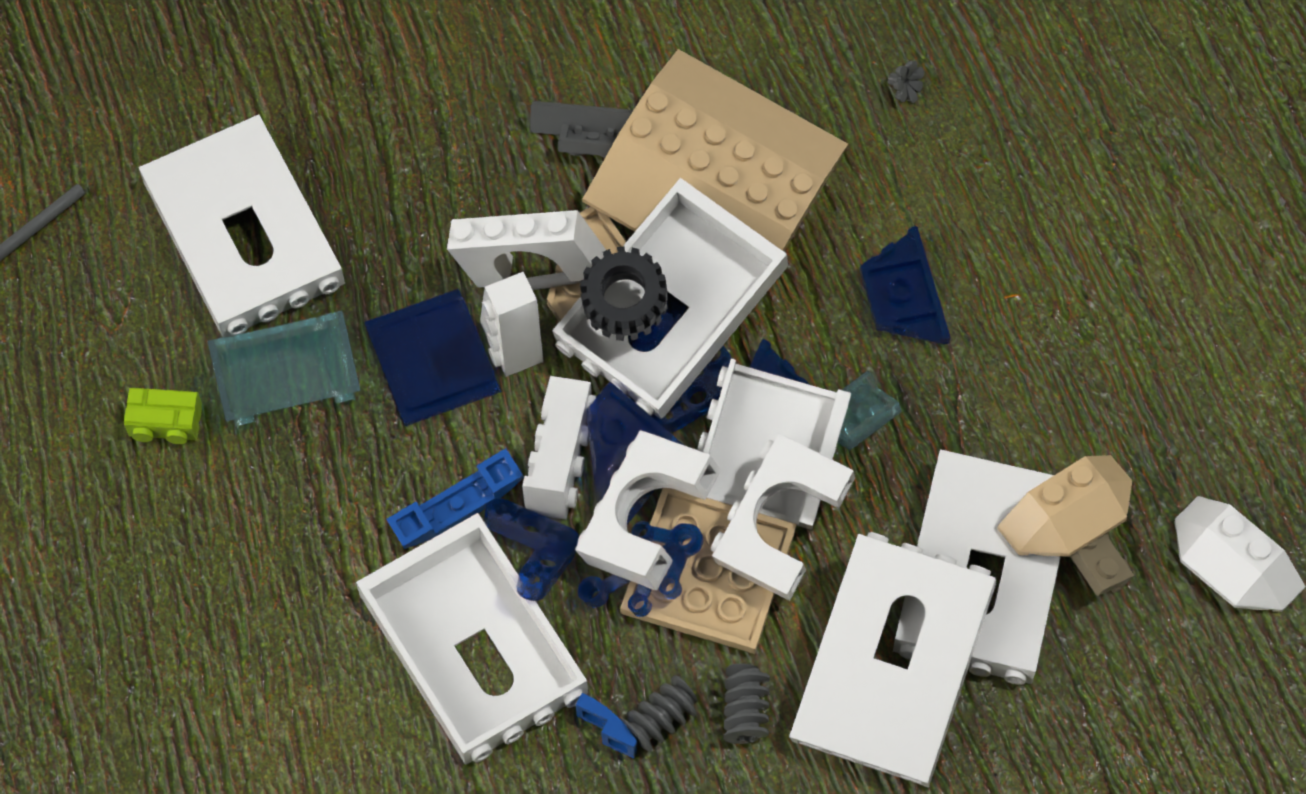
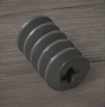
(744, 704)
(661, 712)

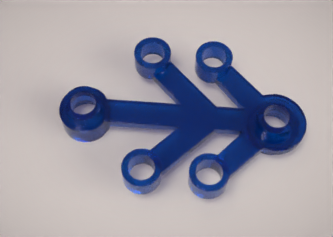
(673, 546)

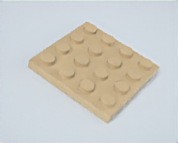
(713, 599)

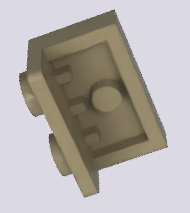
(1103, 566)

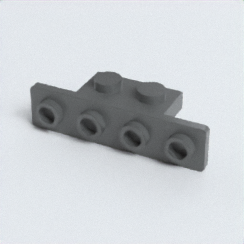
(580, 127)

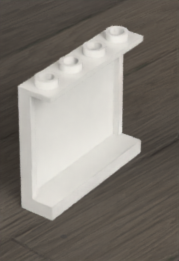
(752, 412)

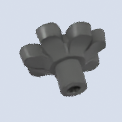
(906, 81)

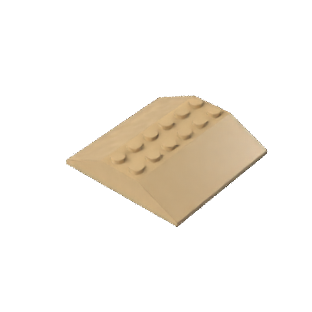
(722, 142)

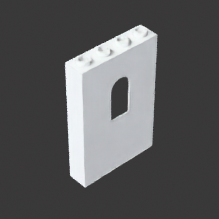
(220, 179)
(709, 266)
(963, 515)
(446, 596)
(875, 709)

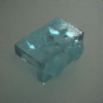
(866, 411)

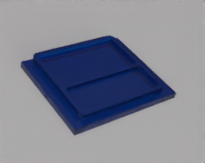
(432, 357)

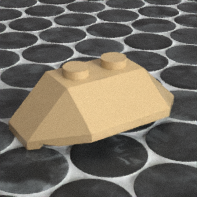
(1069, 509)

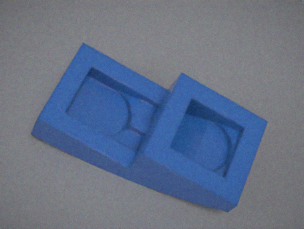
(614, 732)

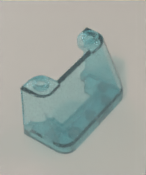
(284, 367)

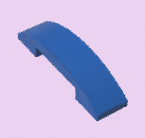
(454, 505)

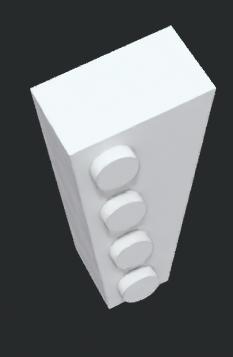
(512, 324)
(559, 443)

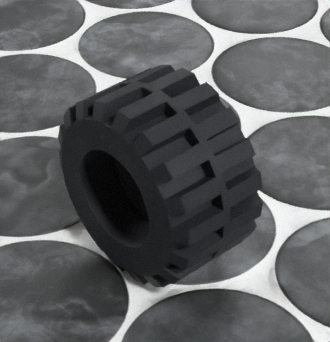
(624, 267)

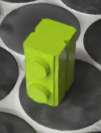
(162, 415)

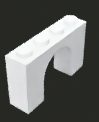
(485, 243)
(648, 465)
(784, 467)

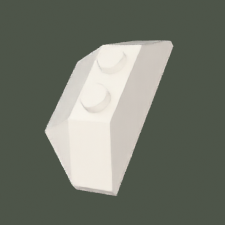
(1235, 557)

